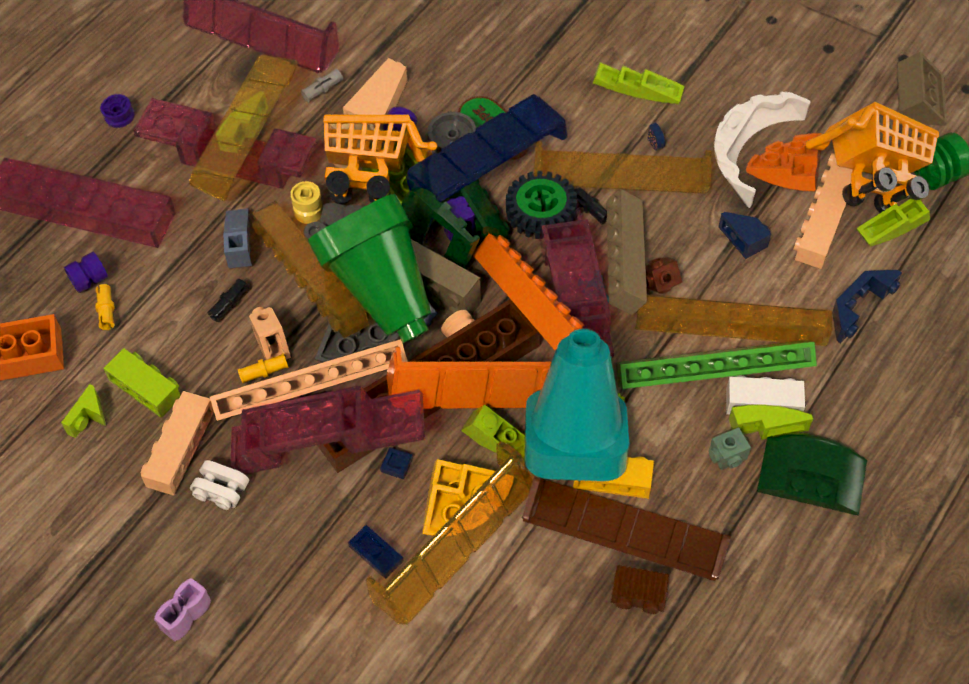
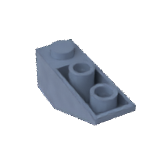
(237, 238)

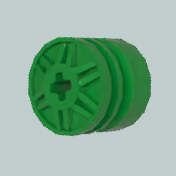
(948, 163)

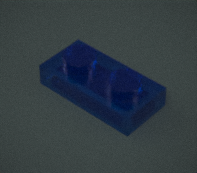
(375, 551)

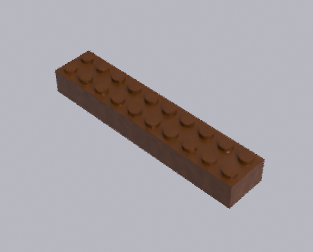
(494, 337)

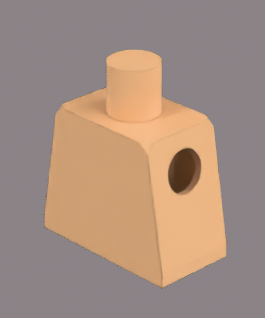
(266, 324)

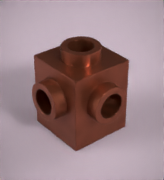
(662, 275)

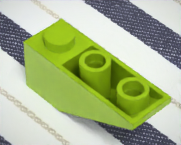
(489, 429)

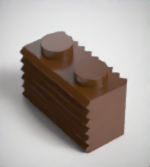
(640, 589)

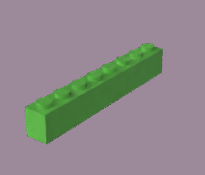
(716, 364)

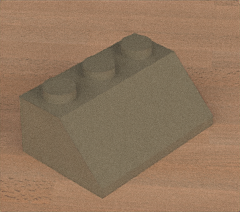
(921, 90)

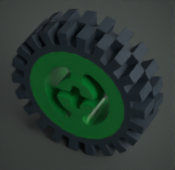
(525, 209)

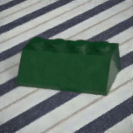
(486, 215)

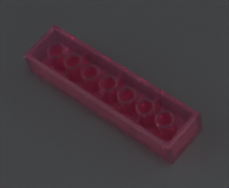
(84, 203)

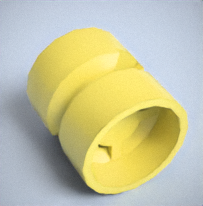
(306, 202)

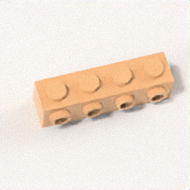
(177, 443)

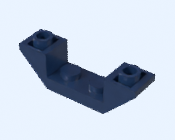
(878, 282)

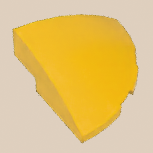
(449, 490)

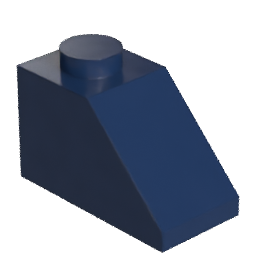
(745, 233)

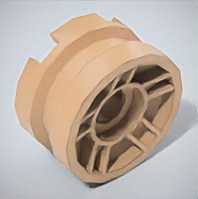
(456, 322)

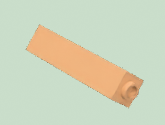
(379, 92)

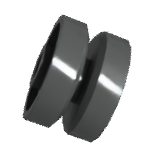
(448, 128)

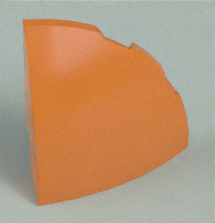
(788, 164)

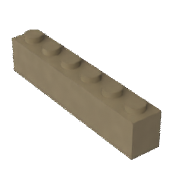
(626, 252)

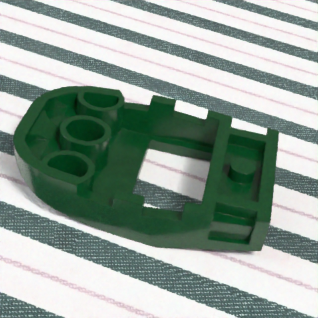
(423, 208)

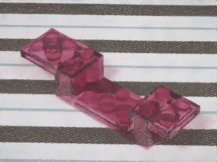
(193, 128)
(576, 273)
(322, 419)

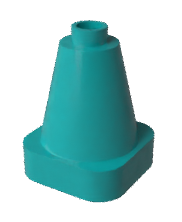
(577, 420)

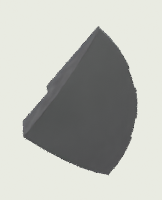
(336, 346)

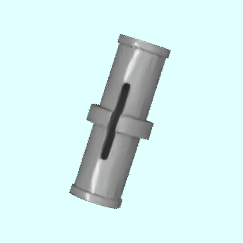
(321, 85)

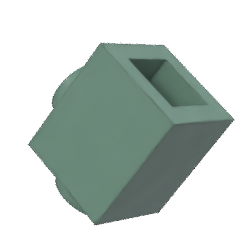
(729, 449)

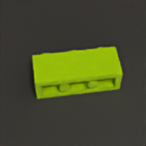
(142, 382)

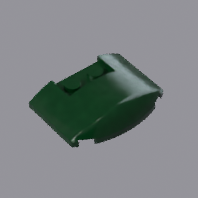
(813, 471)

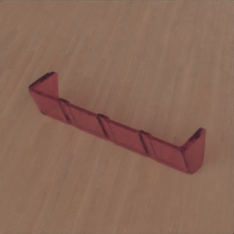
(264, 31)

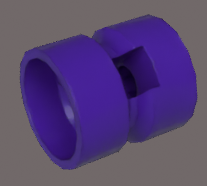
(86, 272)

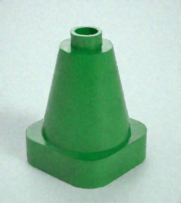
(377, 265)

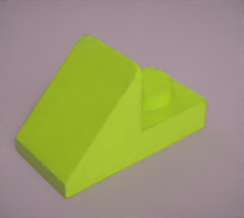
(85, 408)

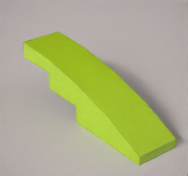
(643, 86)

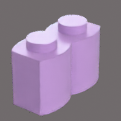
(187, 605)

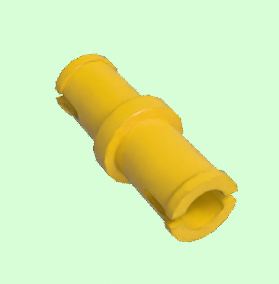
(104, 307)
(263, 368)

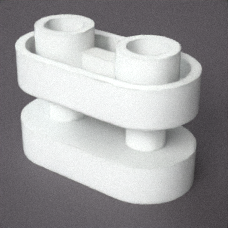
(223, 496)

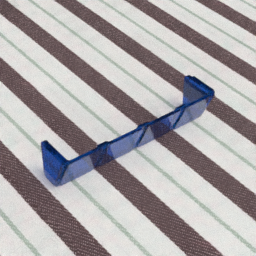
(487, 147)

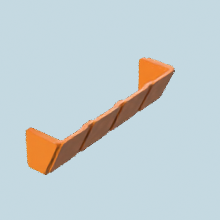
(467, 383)

